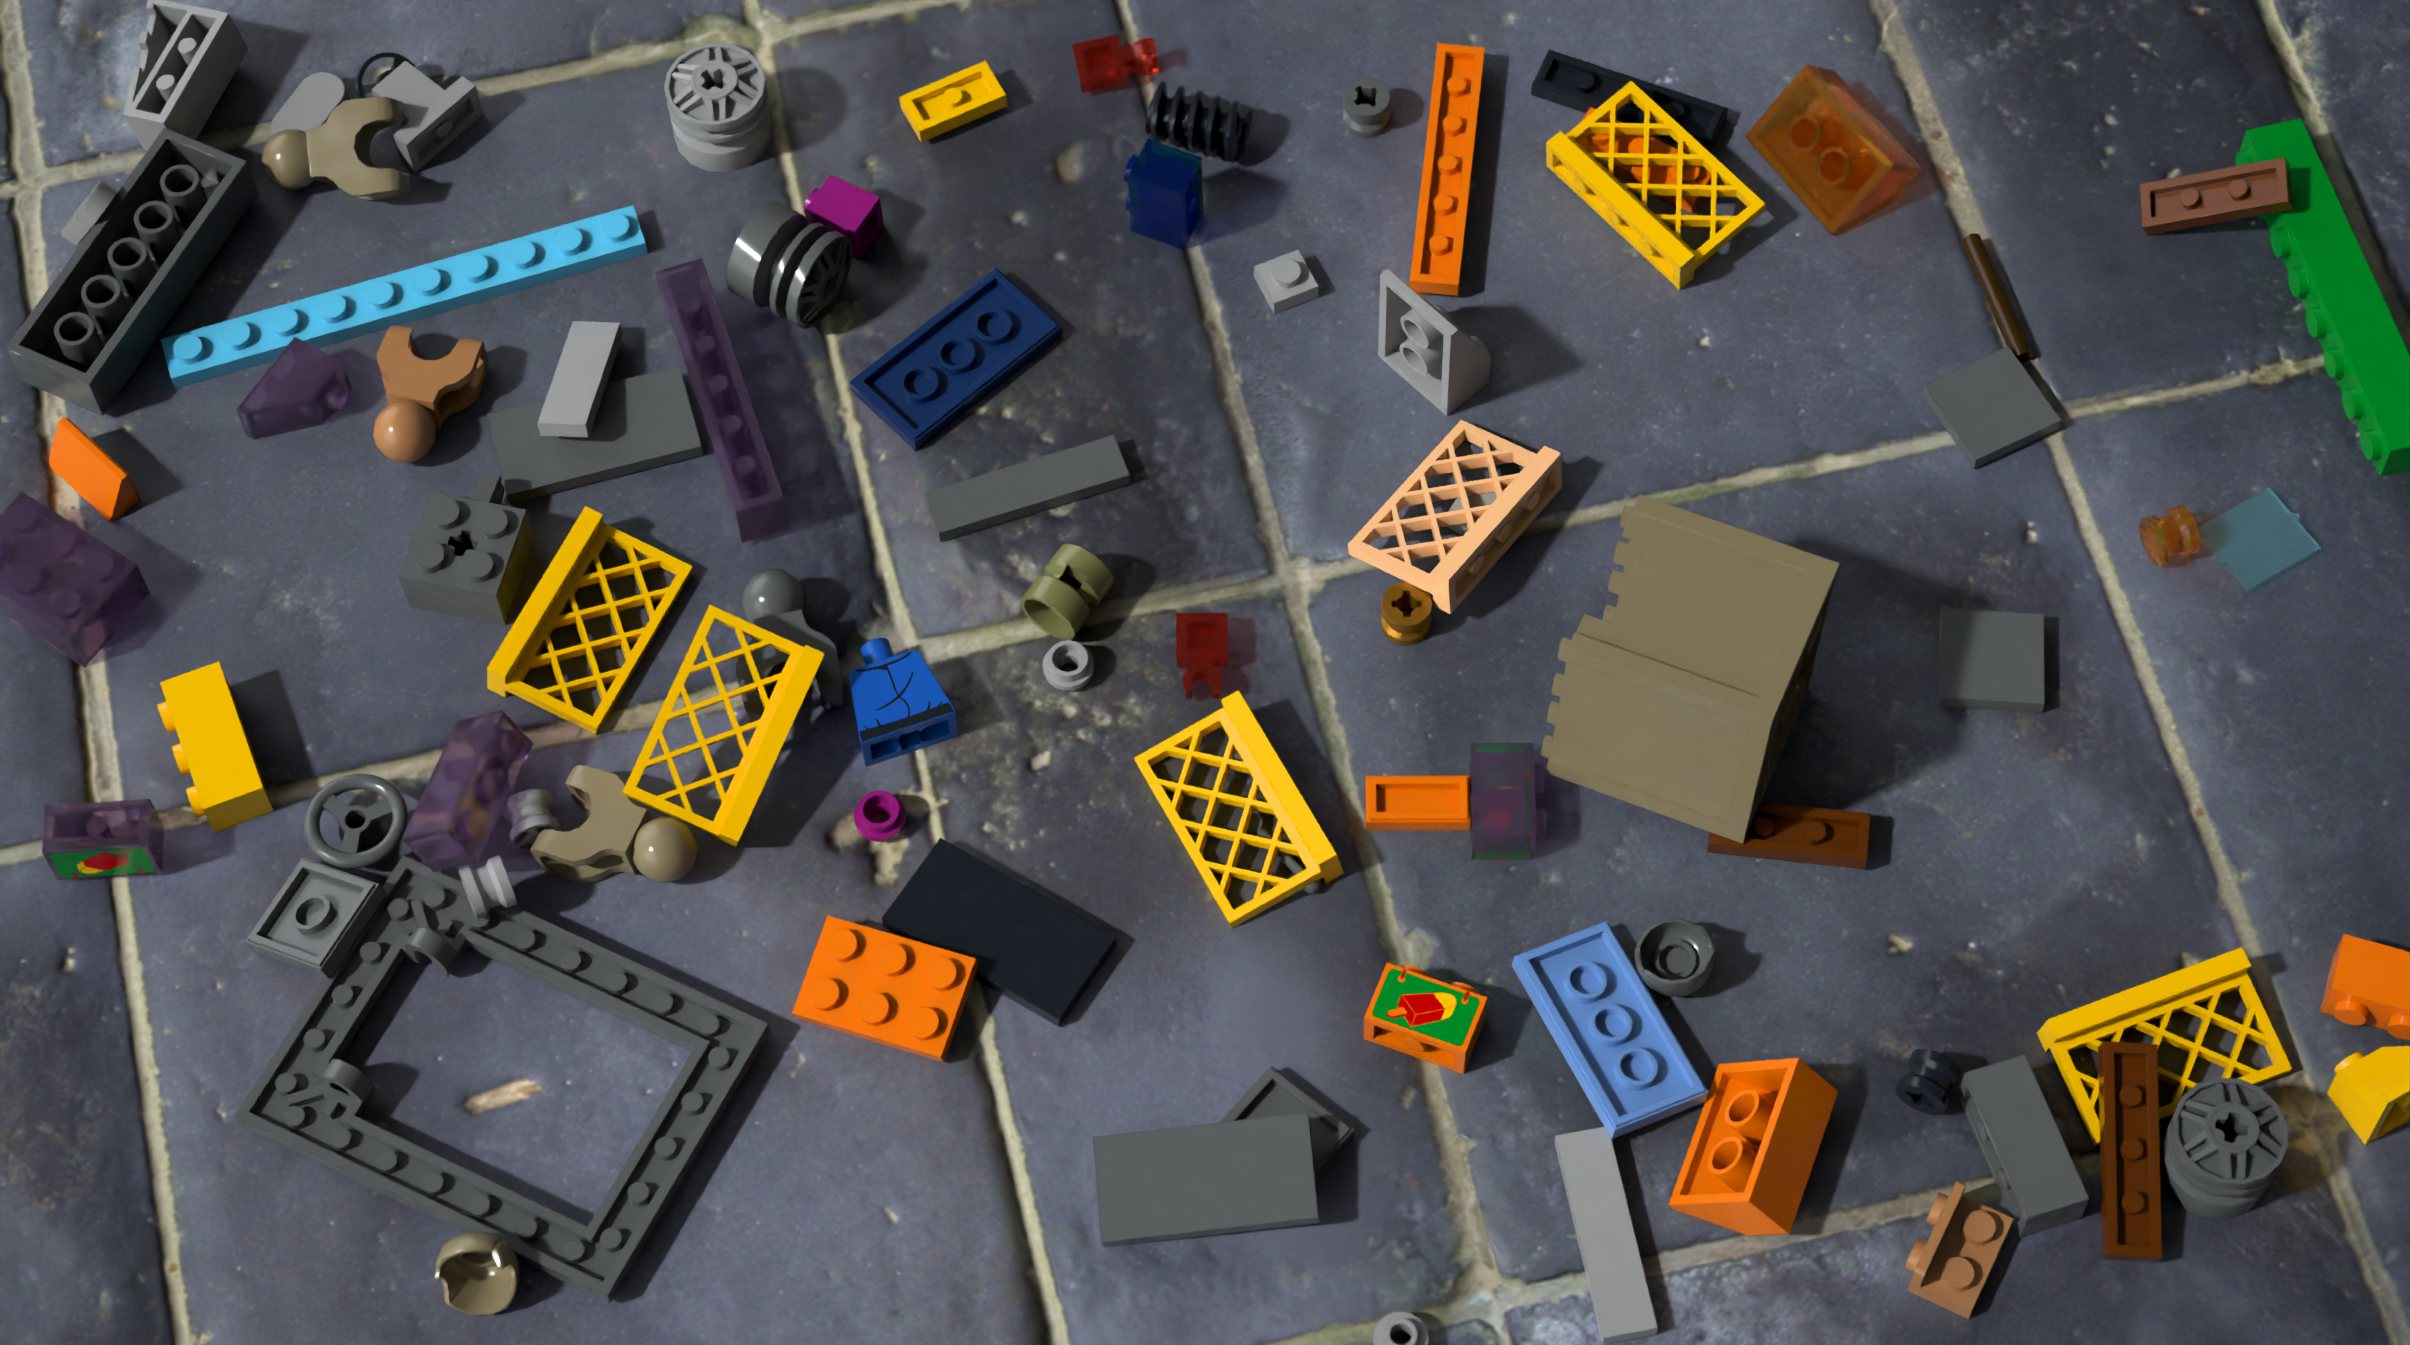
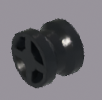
(1928, 1081)

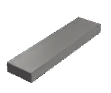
(1605, 1235)

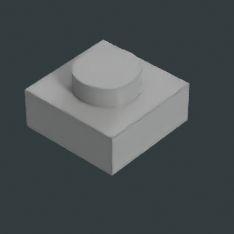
(1286, 281)

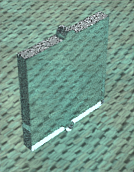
(2258, 540)

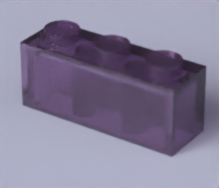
(468, 791)

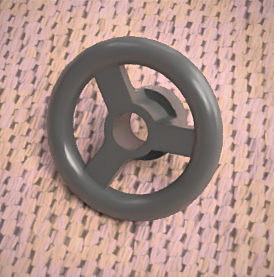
(359, 845)

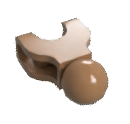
(423, 392)

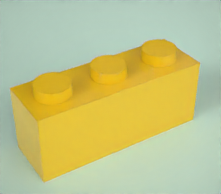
(213, 748)

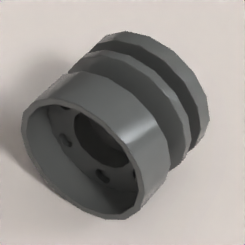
(789, 264)
(2216, 1175)

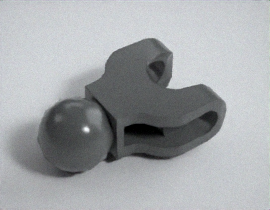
(777, 605)

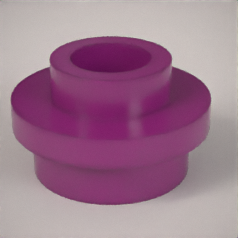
(880, 803)

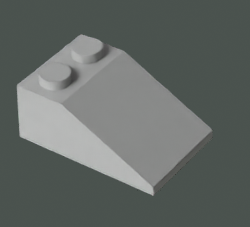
(1428, 346)

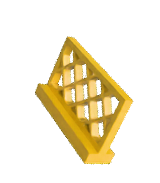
(1618, 202)
(545, 612)
(764, 745)
(1281, 800)
(2160, 999)

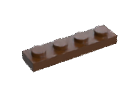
(2129, 1152)

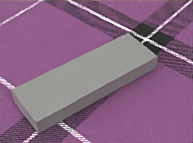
(580, 379)

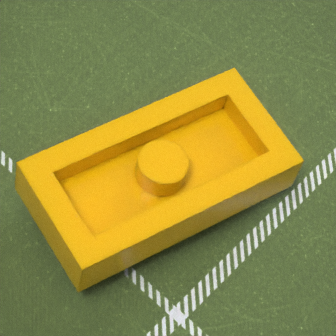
(953, 101)

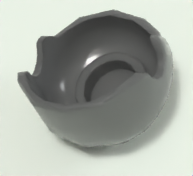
(1675, 957)

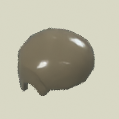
(478, 1273)

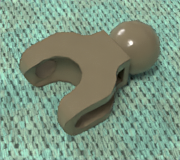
(339, 151)
(614, 836)

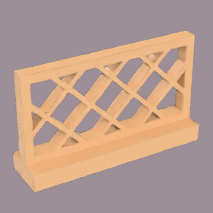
(1486, 539)

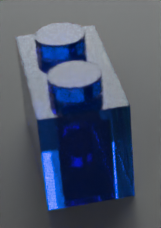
(1164, 193)

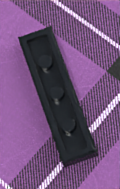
(1587, 85)

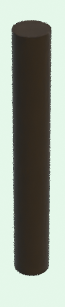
(1996, 297)

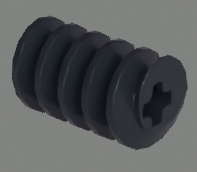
(1197, 123)

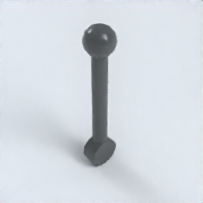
(1256, 828)

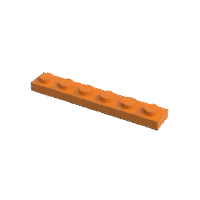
(1447, 169)

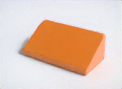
(91, 471)

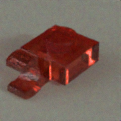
(1105, 62)

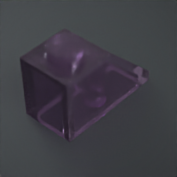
(295, 392)

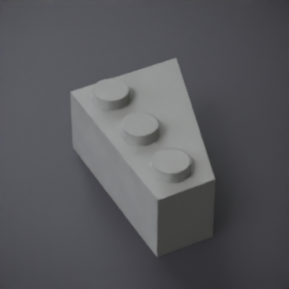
(181, 69)

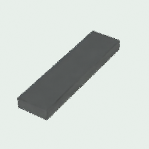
(1027, 488)

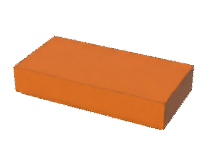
(1418, 803)

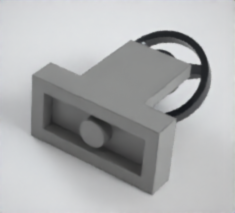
(431, 112)

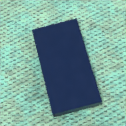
(956, 359)

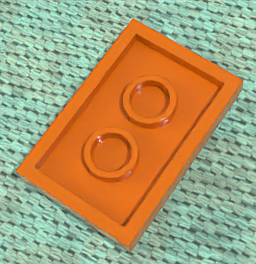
(885, 988)

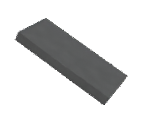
(636, 428)
(1205, 1179)

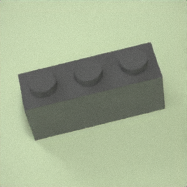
(2024, 1145)

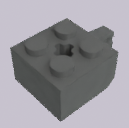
(468, 554)

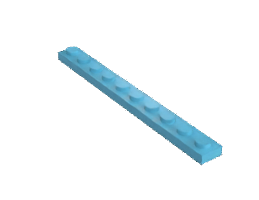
(405, 296)

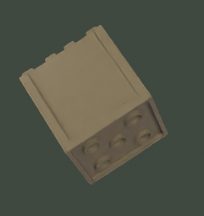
(1693, 672)

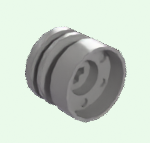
(719, 107)

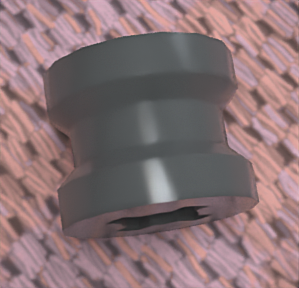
(1363, 119)

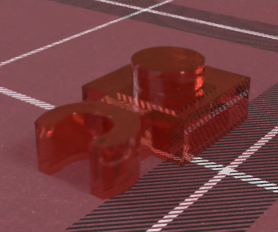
(1202, 648)

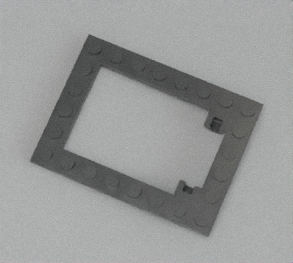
(431, 915)

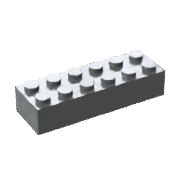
(132, 271)

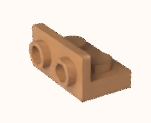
(1958, 1253)

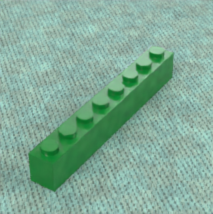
(2338, 296)

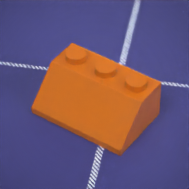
(1755, 1146)

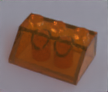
(1832, 150)

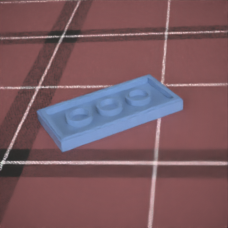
(1609, 1029)

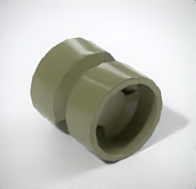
(1065, 593)

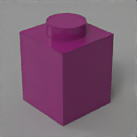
(847, 211)

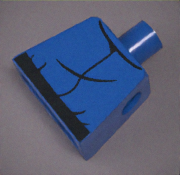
(898, 703)

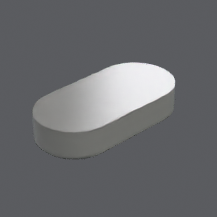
(310, 103)
(88, 212)

